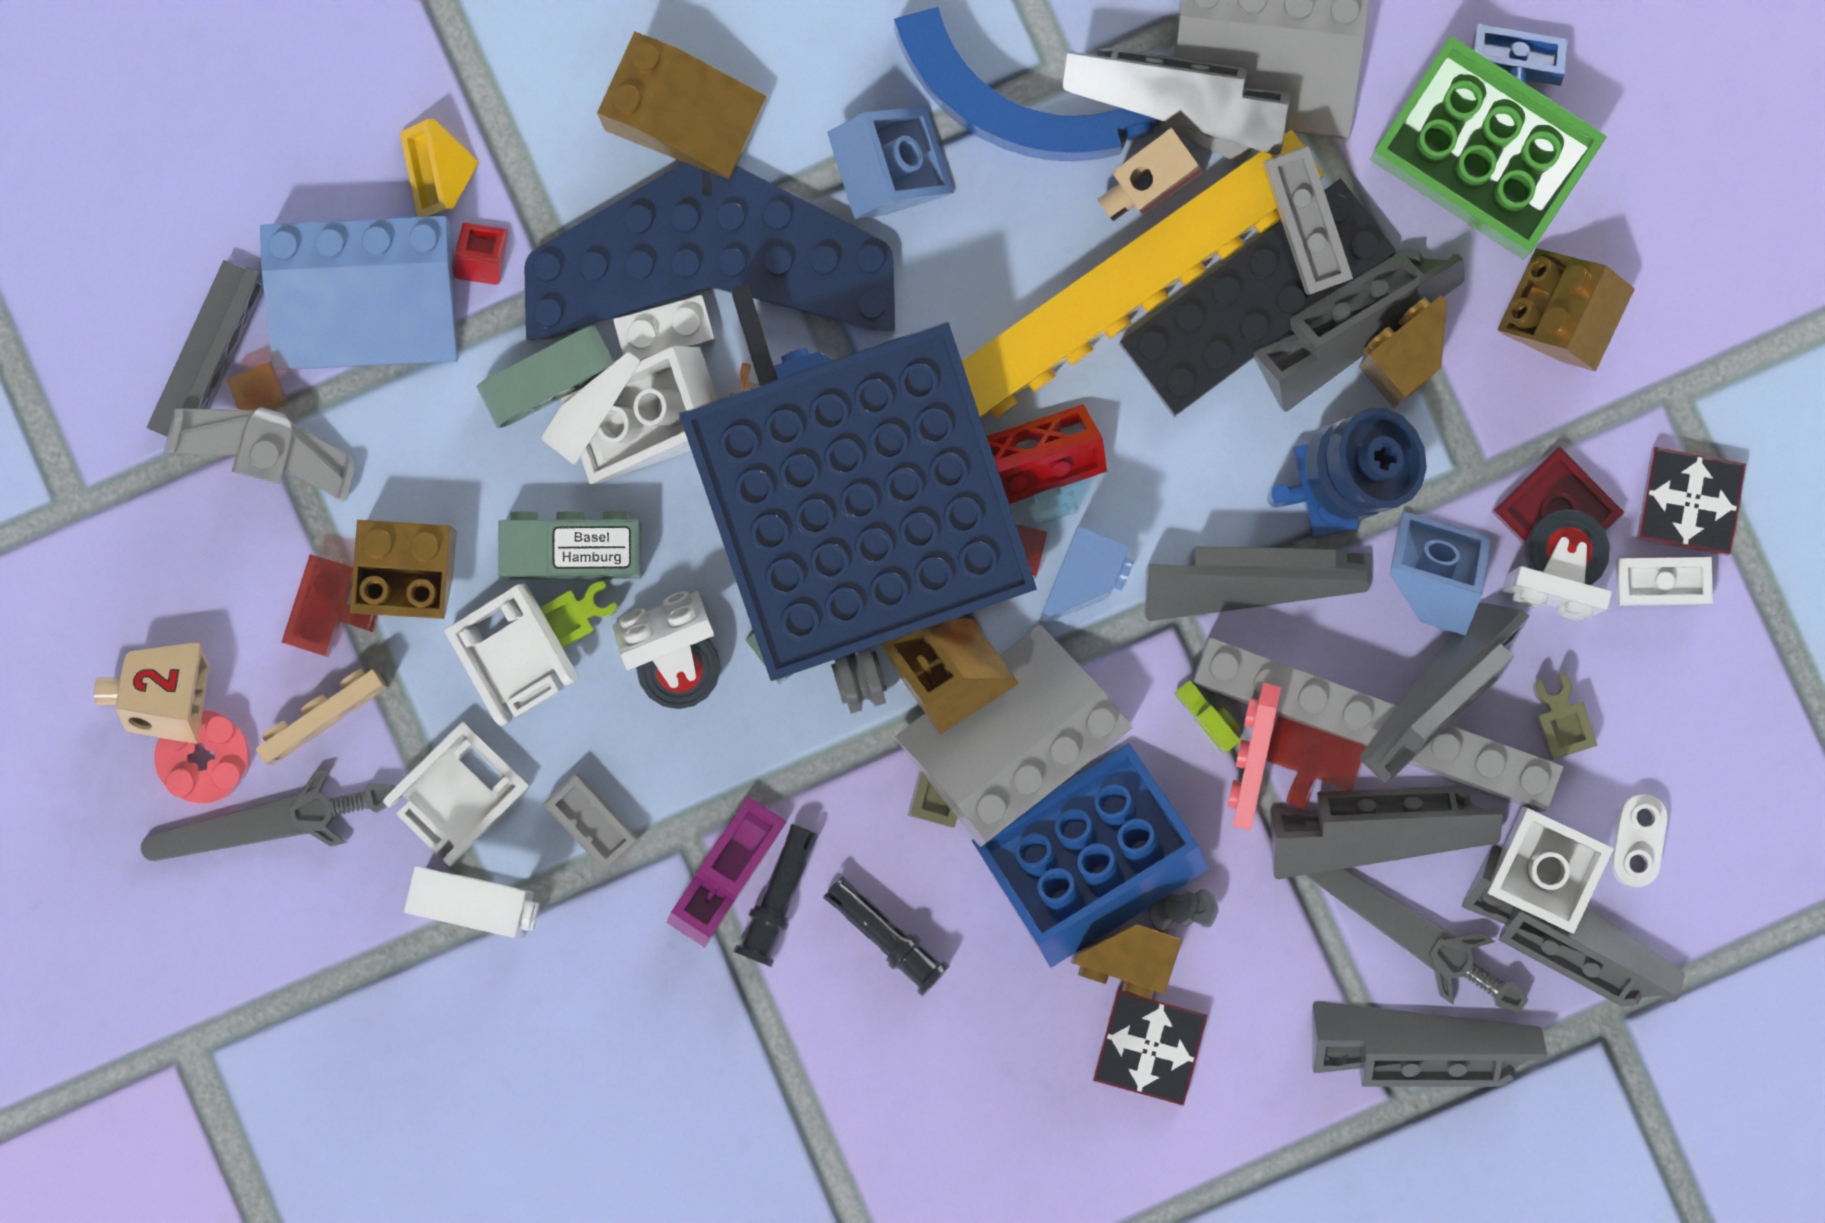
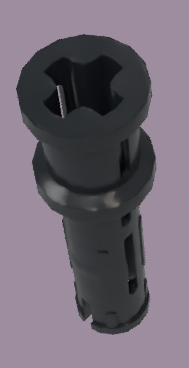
(769, 917)
(902, 949)

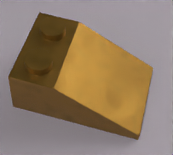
(680, 106)

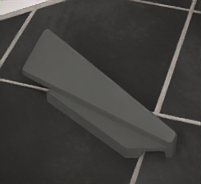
(1342, 324)
(1377, 828)

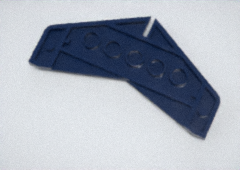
(680, 242)

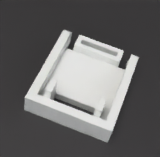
(516, 664)
(449, 800)

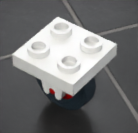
(1564, 560)
(671, 650)

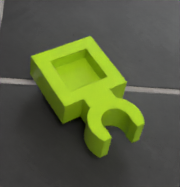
(571, 617)
(1217, 725)

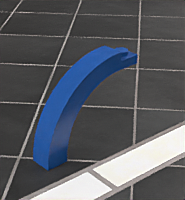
(1000, 119)

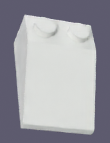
(645, 417)

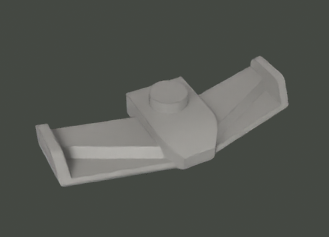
(263, 446)

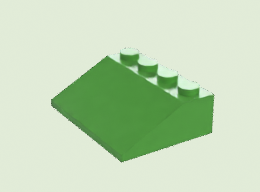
(1488, 148)

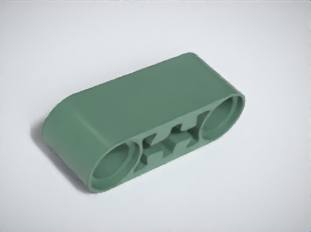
(545, 377)

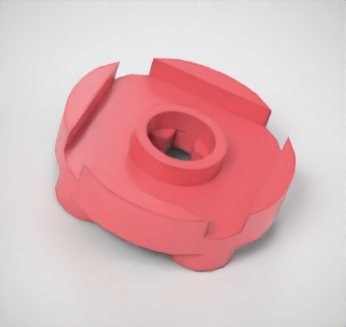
(222, 774)

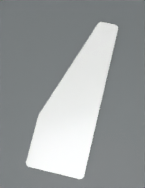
(585, 411)

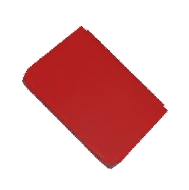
(480, 253)

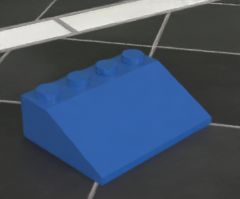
(1092, 855)

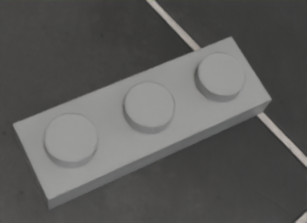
(1307, 220)

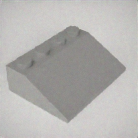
(1287, 47)
(1019, 743)

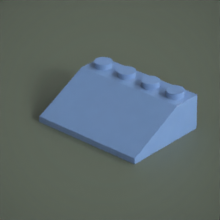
(359, 292)

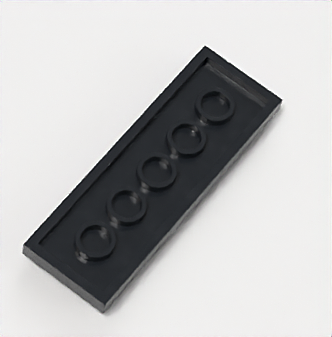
(1243, 307)

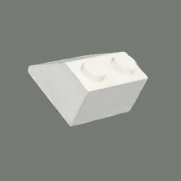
(1548, 869)

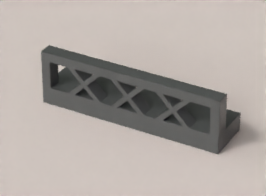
(210, 344)

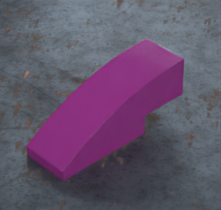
(726, 871)

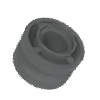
(859, 679)

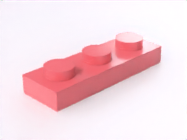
(1253, 755)

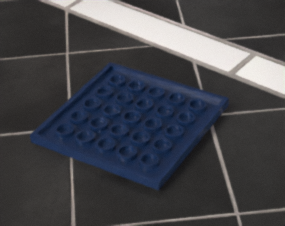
(858, 501)

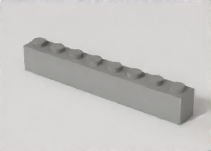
(1359, 717)

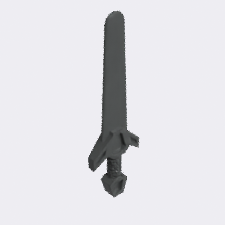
(288, 817)
(1431, 944)

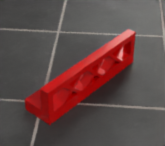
(1055, 460)

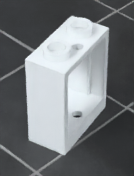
(471, 903)

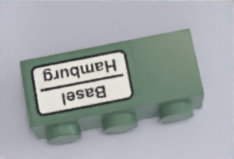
(569, 547)

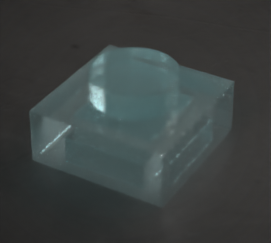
(1052, 506)

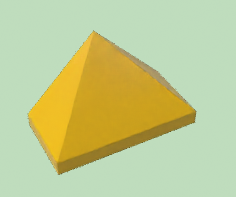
(435, 167)

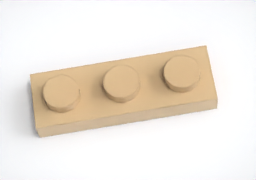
(320, 715)

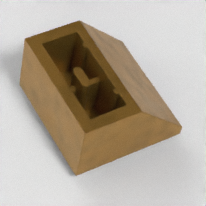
(1566, 308)
(1409, 357)
(402, 569)
(950, 670)
(1133, 954)

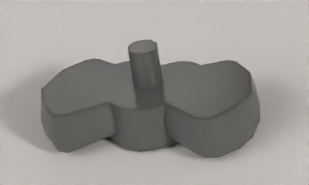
(1184, 910)

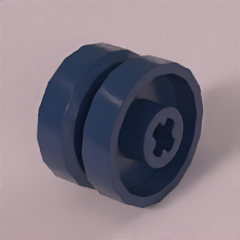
(1365, 464)

